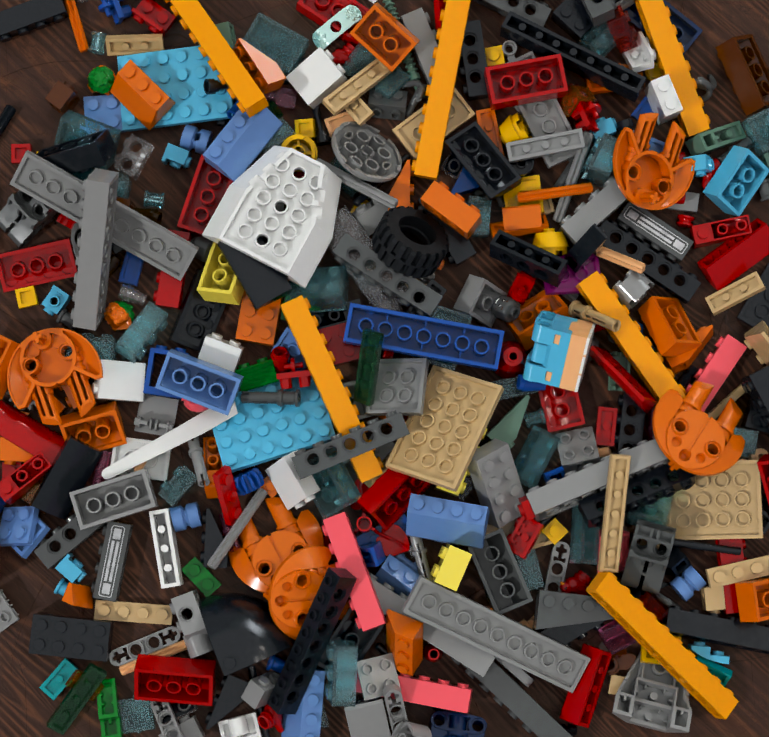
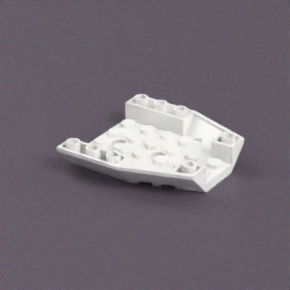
(294, 236)

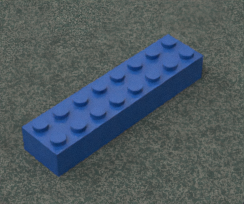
(426, 336)

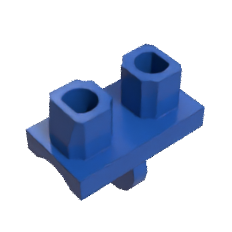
(113, 8)

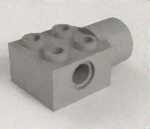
(193, 628)

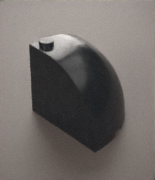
(241, 630)

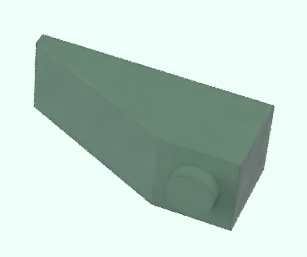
(715, 138)
(509, 425)

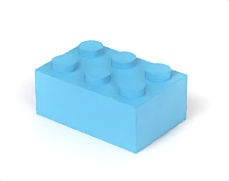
(736, 180)

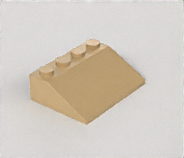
(758, 339)

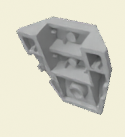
(653, 699)

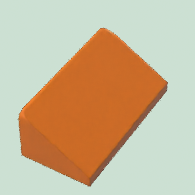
(522, 217)
(78, 595)

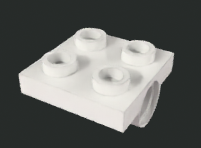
(240, 726)

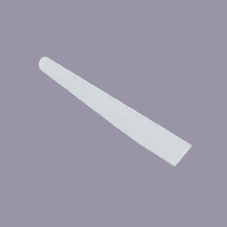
(190, 429)

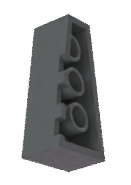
(565, 609)

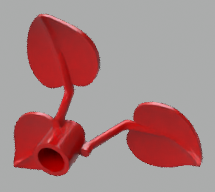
(393, 540)

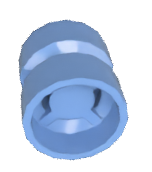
(189, 139)
(186, 516)
(688, 583)

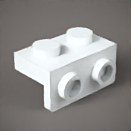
(642, 56)

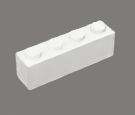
(166, 548)

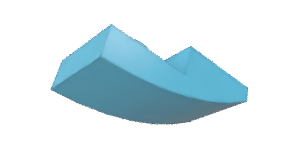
(703, 650)

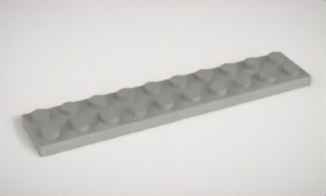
(131, 229)
(495, 634)

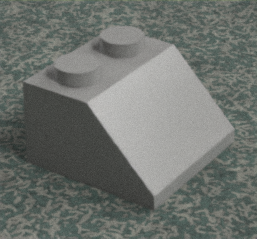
(477, 299)

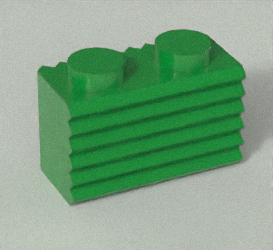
(257, 374)

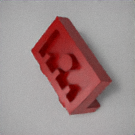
(154, 16)
(524, 536)

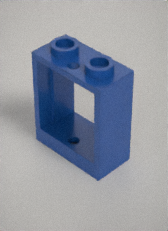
(148, 389)

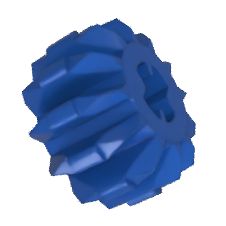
(248, 481)

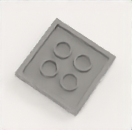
(400, 387)

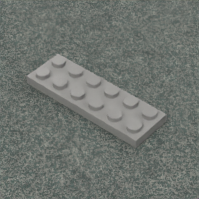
(544, 119)

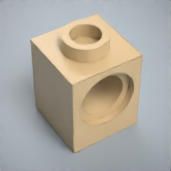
(713, 599)

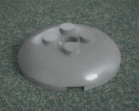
(366, 152)

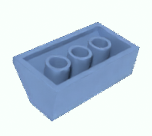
(241, 142)
(199, 381)
(447, 520)
(309, 713)

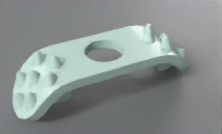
(347, 17)

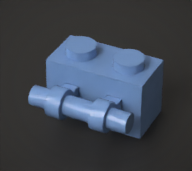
(398, 573)

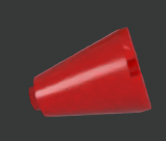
(511, 368)

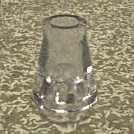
(131, 295)

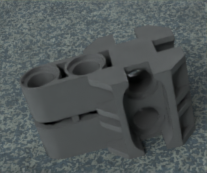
(24, 217)
(638, 554)

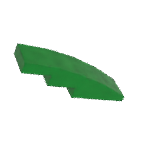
(109, 710)

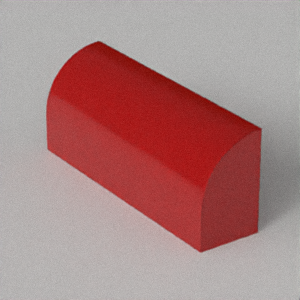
(736, 256)
(28, 432)

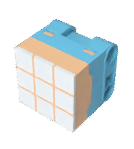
(559, 350)

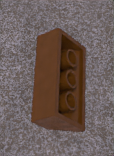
(746, 72)

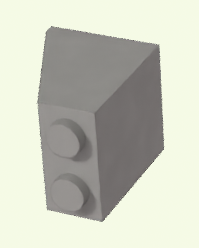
(368, 718)

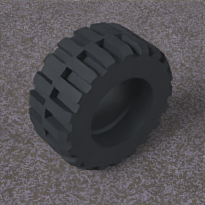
(410, 242)

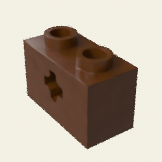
(62, 97)

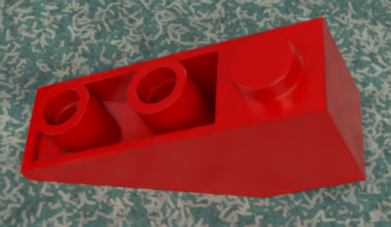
(720, 231)
(23, 478)

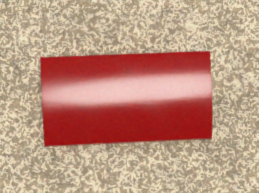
(322, 10)
(37, 264)
(622, 378)
(561, 408)

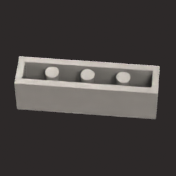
(418, 24)

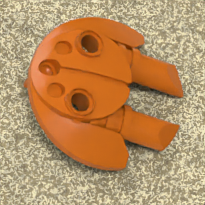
(654, 177)
(53, 370)
(697, 432)
(273, 549)
(291, 598)

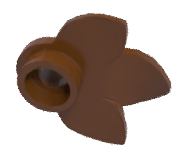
(621, 659)

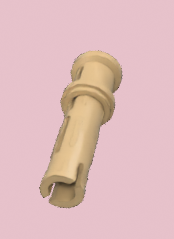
(588, 314)

